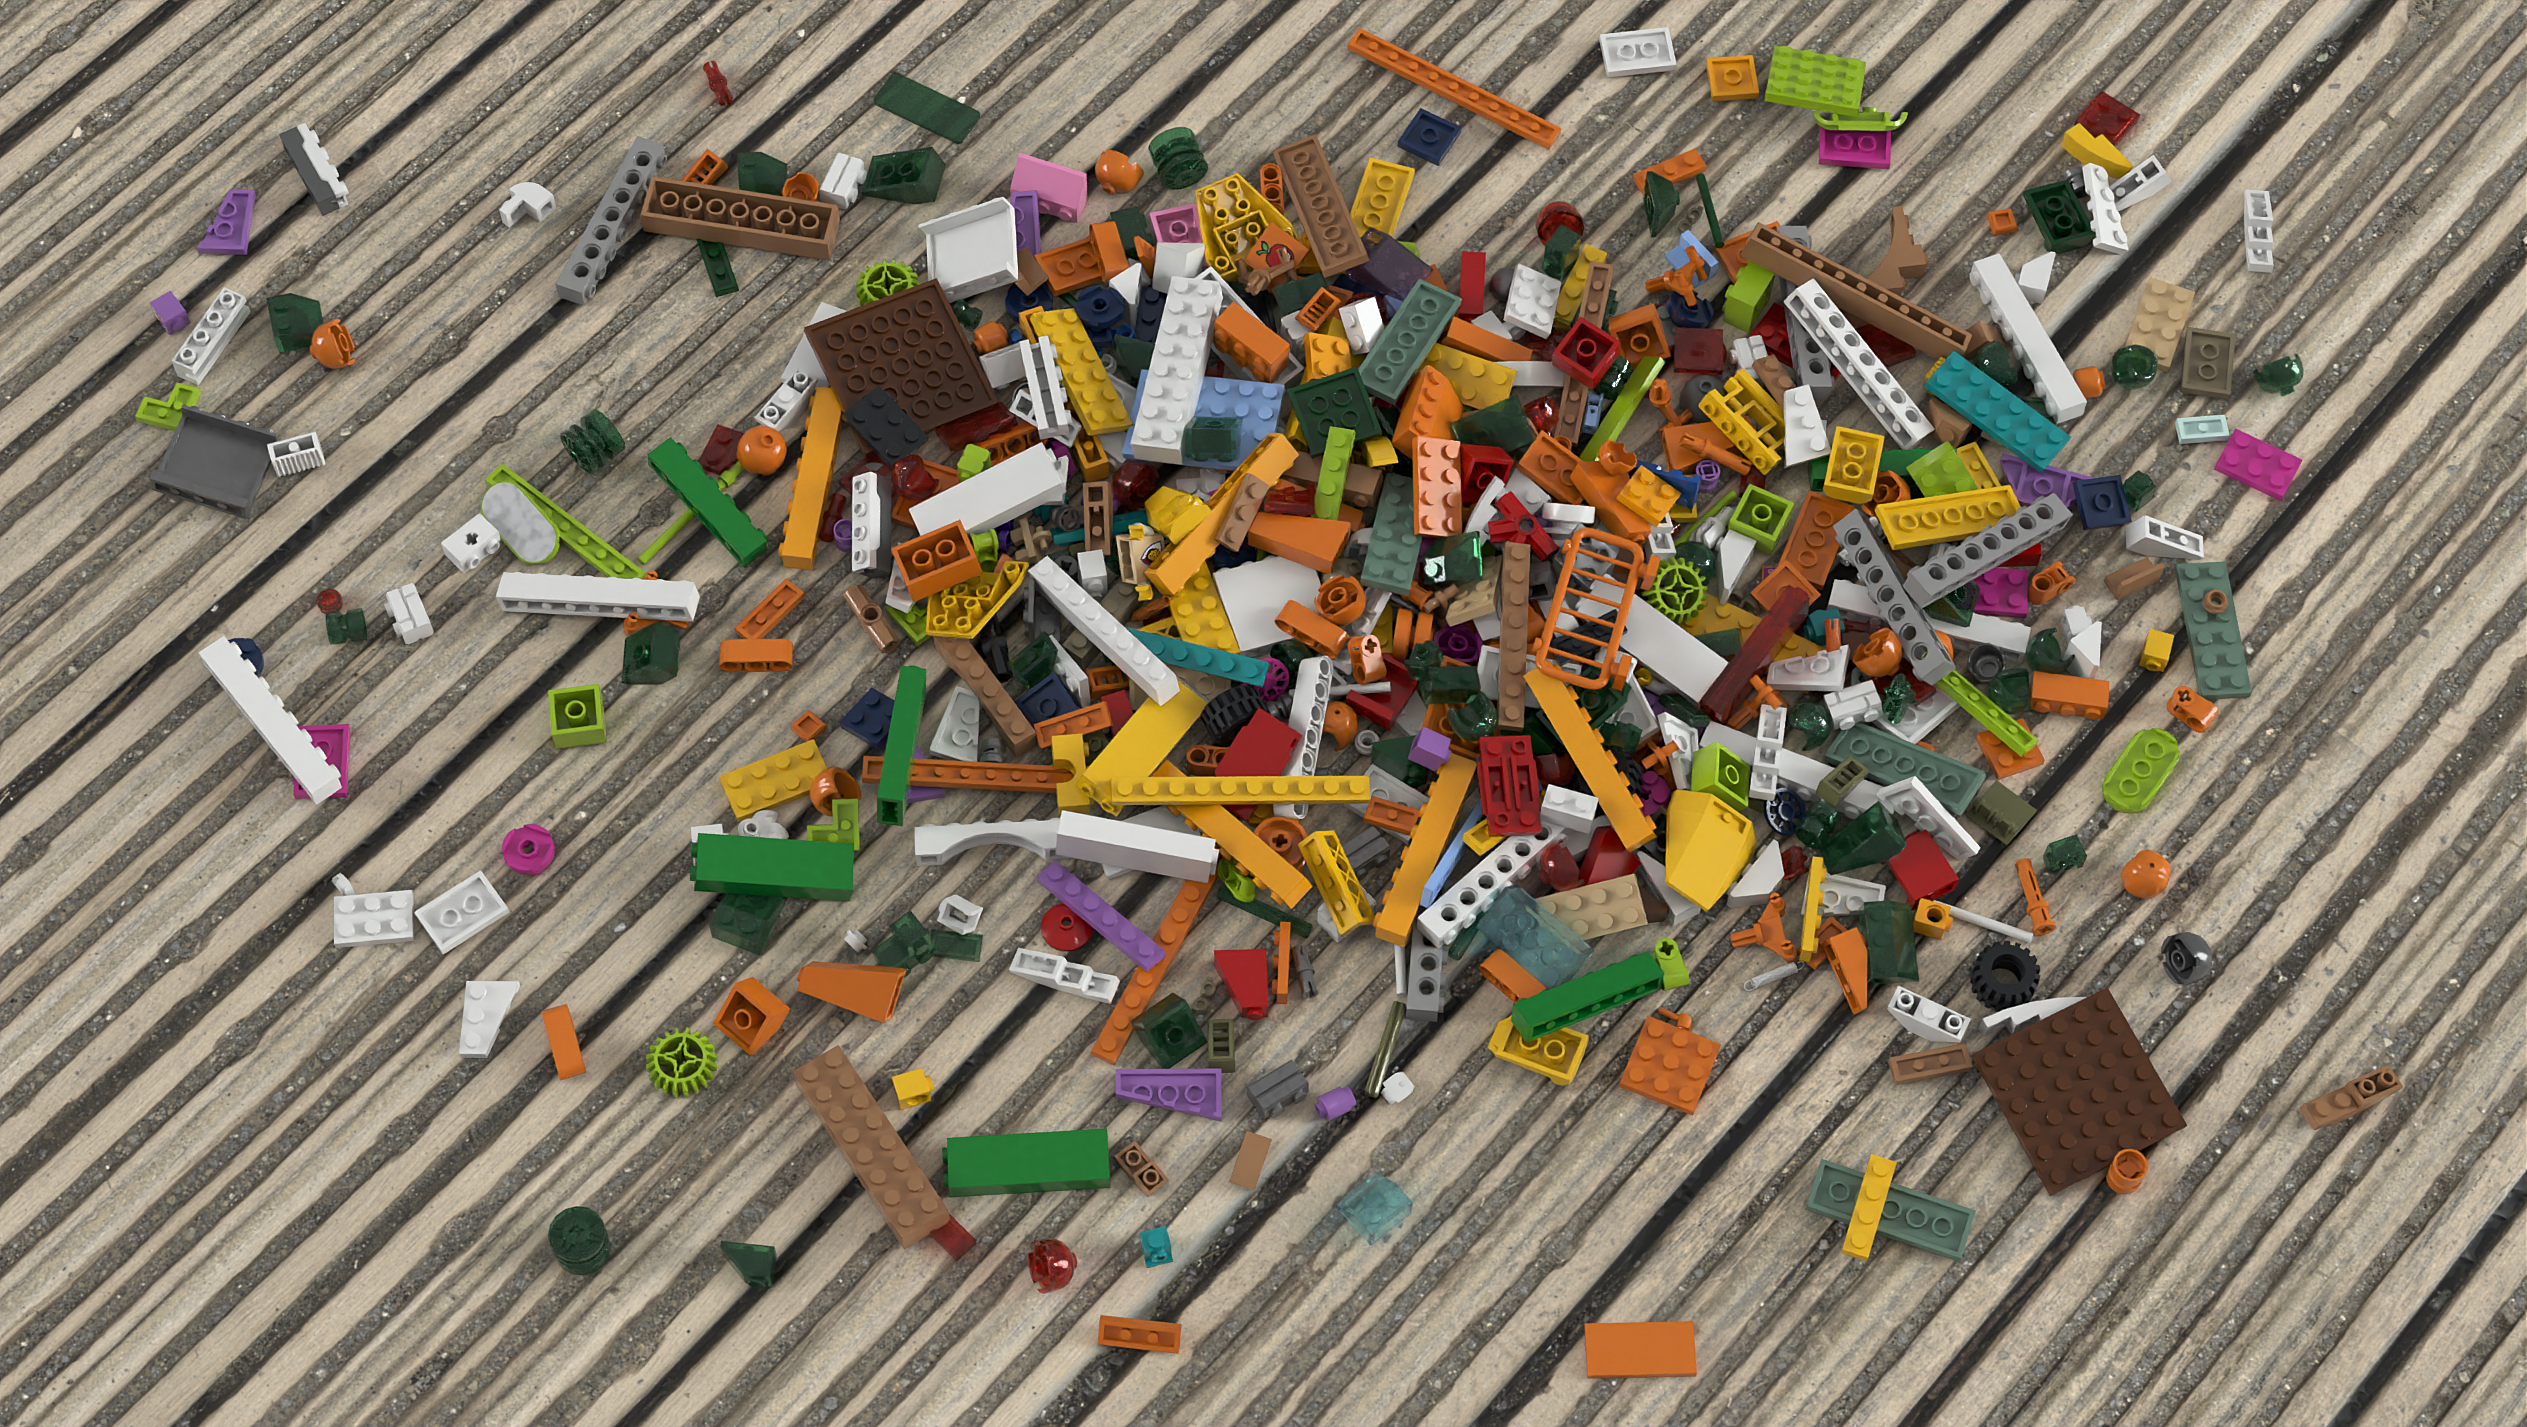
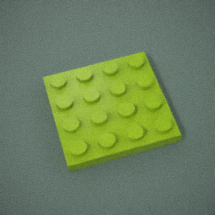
(1815, 81)

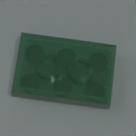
(1496, 426)

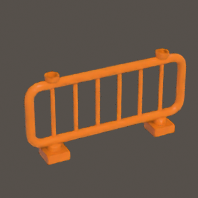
(1637, 569)

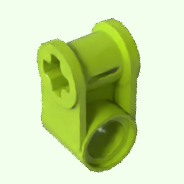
(985, 547)
(1239, 884)
(1673, 966)

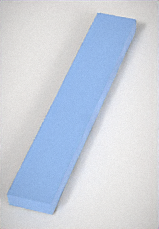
(1450, 859)

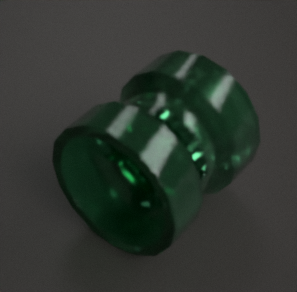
(966, 315)

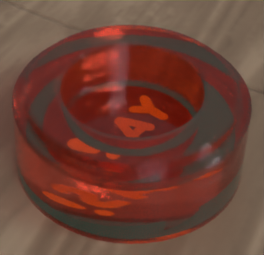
(329, 601)

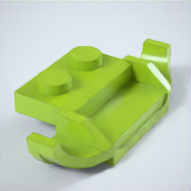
(1867, 120)

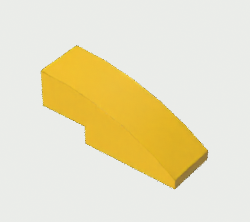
(2095, 151)
(1378, 452)

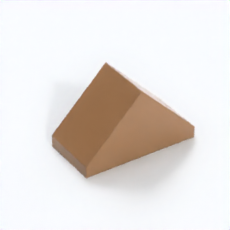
(1981, 335)

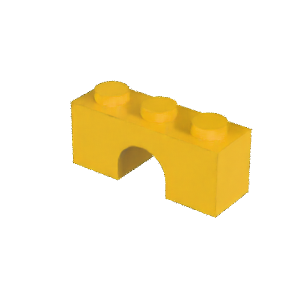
(1070, 754)

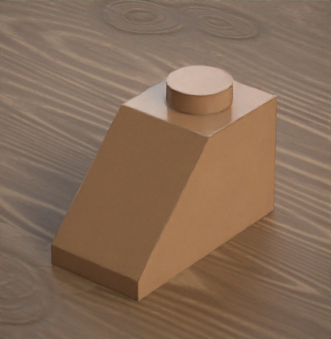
(1947, 422)

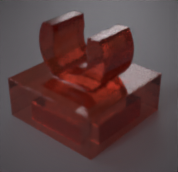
(1793, 862)

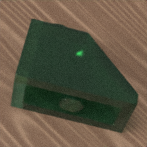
(1034, 661)
(751, 1262)

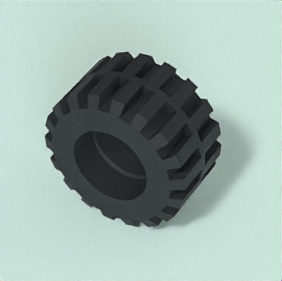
(1230, 712)
(1624, 764)
(2009, 958)

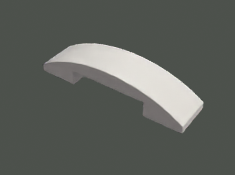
(1536, 374)

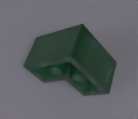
(1296, 294)
(907, 945)

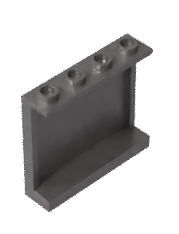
(214, 462)

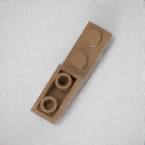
(2351, 1099)

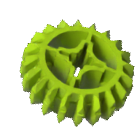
(874, 281)
(1674, 581)
(662, 1056)

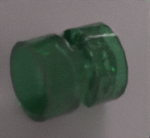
(1614, 379)
(355, 626)
(1817, 825)

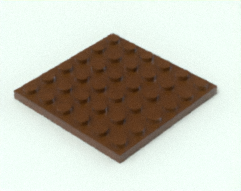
(908, 349)
(2078, 1090)

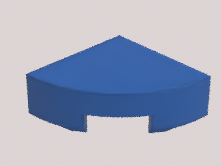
(1014, 336)

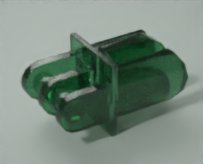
(1898, 699)

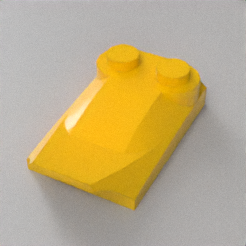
(1853, 465)
(1175, 513)
(1552, 1055)

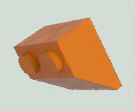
(1639, 334)
(751, 1015)

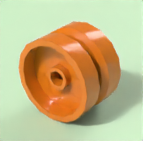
(1407, 635)
(1283, 837)

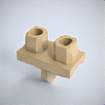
(1033, 540)

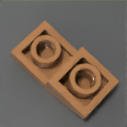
(1250, 1160)
(1140, 1169)

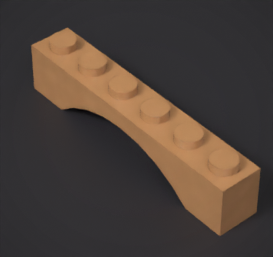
(1002, 710)

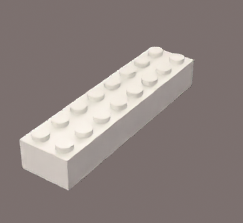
(1176, 370)

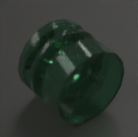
(1178, 158)
(592, 441)
(583, 1254)

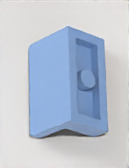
(1678, 257)

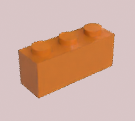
(2069, 695)

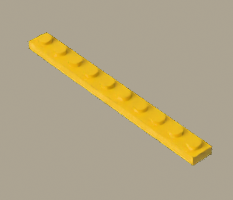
(1240, 790)

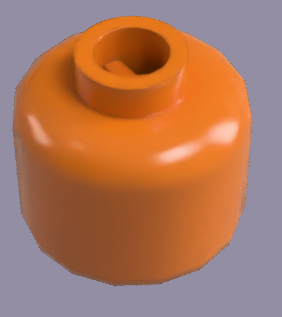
(990, 338)
(2090, 381)

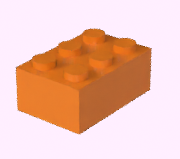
(1251, 343)
(936, 560)

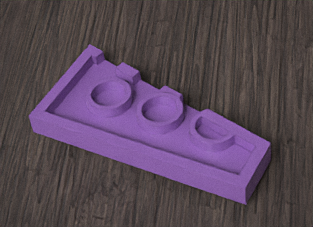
(1178, 1090)

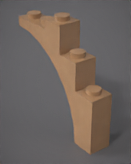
(1901, 262)

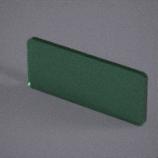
(927, 108)

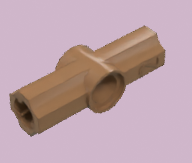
(864, 608)

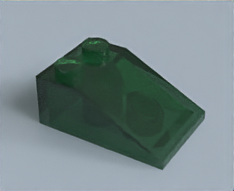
(905, 176)
(1864, 841)
(746, 920)

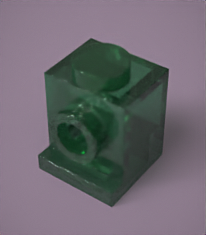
(2142, 486)
(1422, 657)
(1621, 736)
(2064, 854)

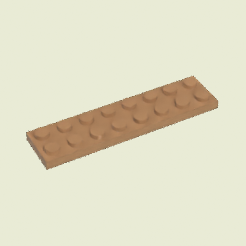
(1320, 206)

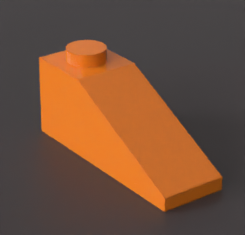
(1849, 962)

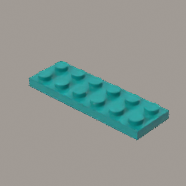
(1997, 412)

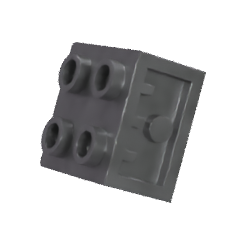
(1585, 562)
(1040, 615)

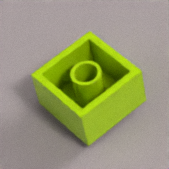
(1748, 296)
(1941, 472)
(1761, 518)
(577, 716)
(1721, 774)

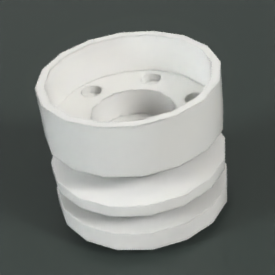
(1565, 518)

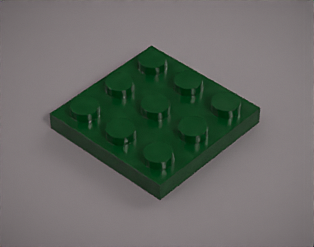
(1335, 402)

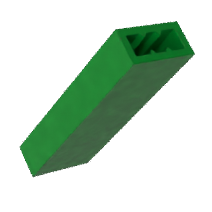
(901, 745)
(772, 867)
(1027, 1163)

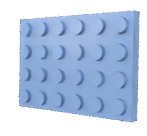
(1222, 397)

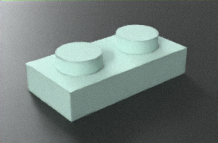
(2202, 429)

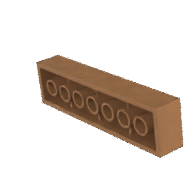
(740, 218)
(871, 1147)

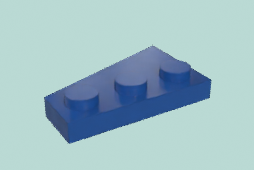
(1687, 486)

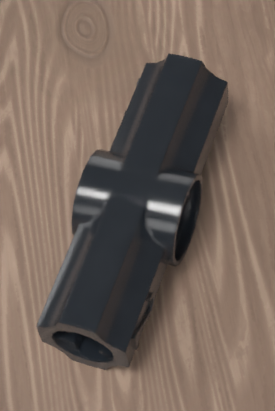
(995, 649)

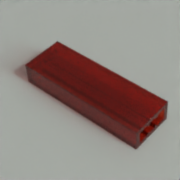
(1756, 655)

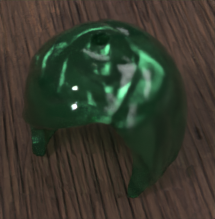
(2131, 368)
(2044, 653)
(2010, 691)
(1475, 719)
(1812, 720)

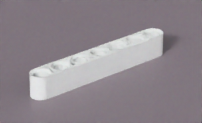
(1308, 719)

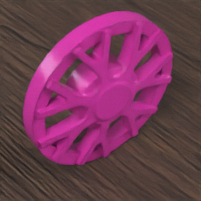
(1270, 680)

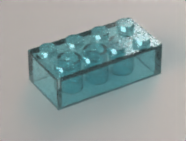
(1534, 937)

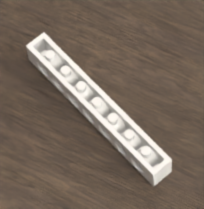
(1859, 365)
(1440, 931)

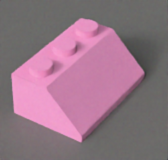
(1059, 188)

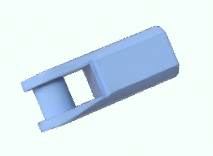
(1592, 413)

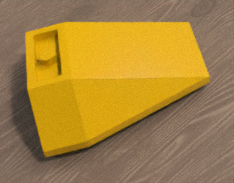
(1232, 221)
(970, 604)
(1705, 846)

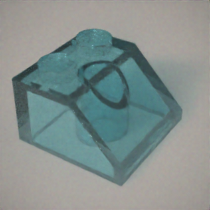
(1375, 1207)

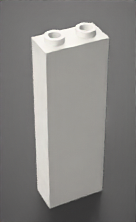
(994, 494)
(1659, 644)
(1136, 847)

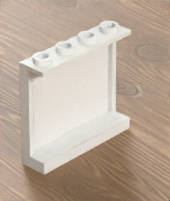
(972, 249)
(1257, 594)

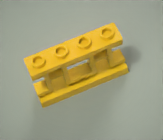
(1735, 427)

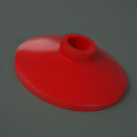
(1064, 937)

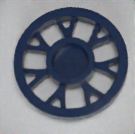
(1784, 811)

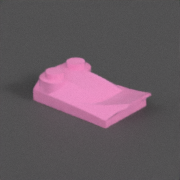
(1177, 226)

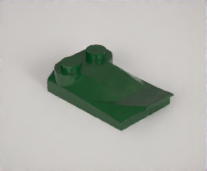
(2059, 217)
(1599, 703)

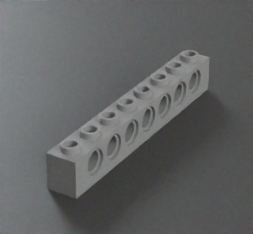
(600, 227)
(1808, 359)
(1986, 550)
(1937, 662)
(1420, 1005)

